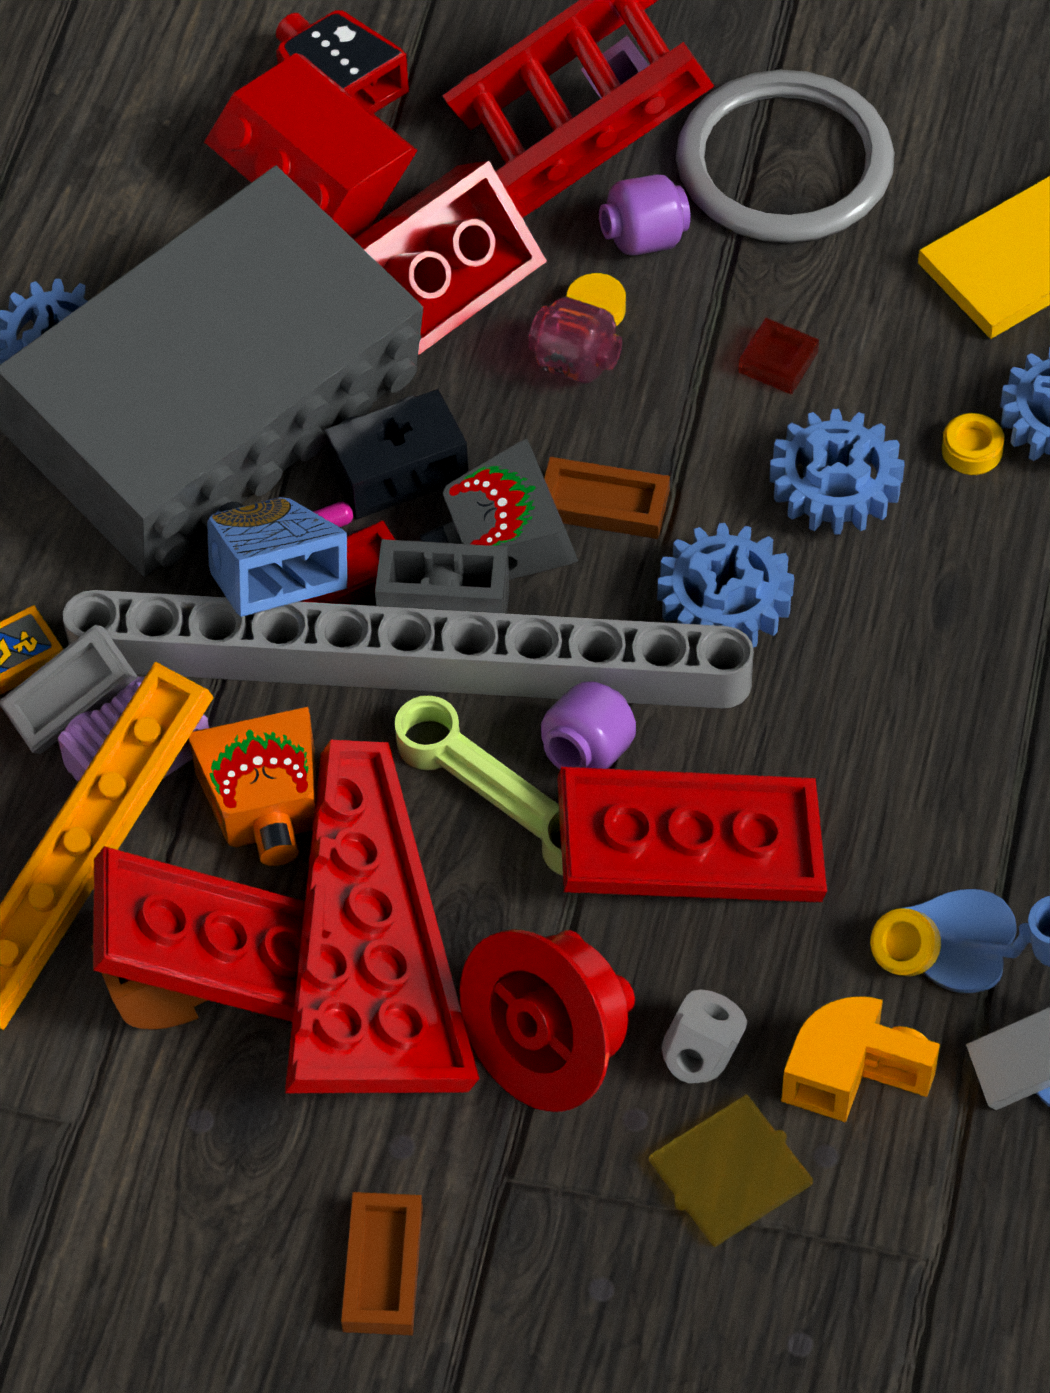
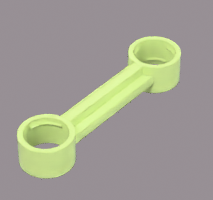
(478, 771)

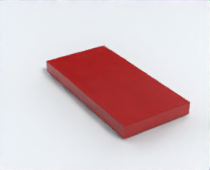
(690, 835)
(196, 933)

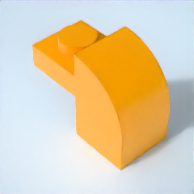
(846, 1043)

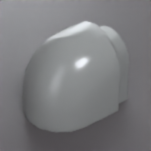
(703, 1036)

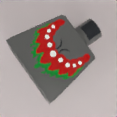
(509, 507)

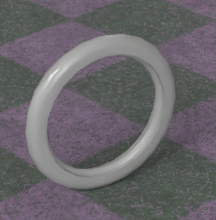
(782, 227)

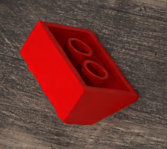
(317, 138)
(454, 247)

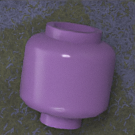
(645, 214)
(588, 727)

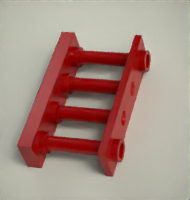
(600, 130)

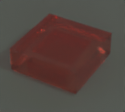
(778, 355)

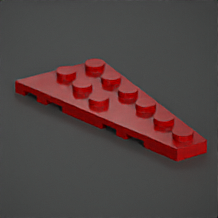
(372, 964)

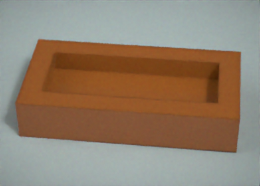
(608, 497)
(382, 1263)

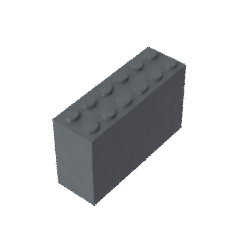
(209, 369)

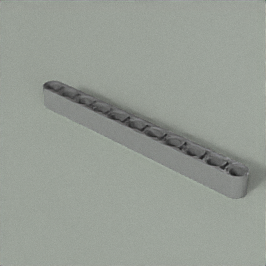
(438, 635)

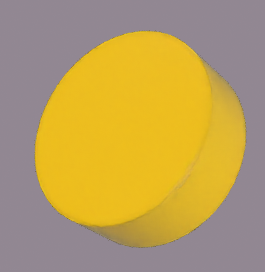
(602, 292)
(972, 443)
(905, 942)

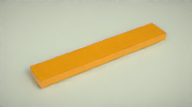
(94, 816)

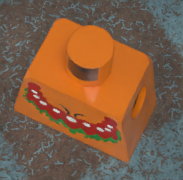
(260, 781)

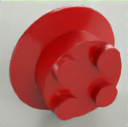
(544, 1015)

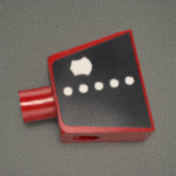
(349, 54)

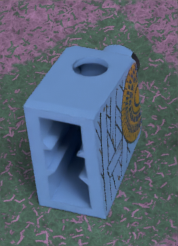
(274, 554)

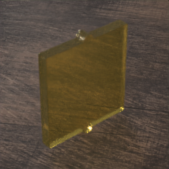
(730, 1170)

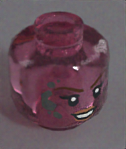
(575, 340)

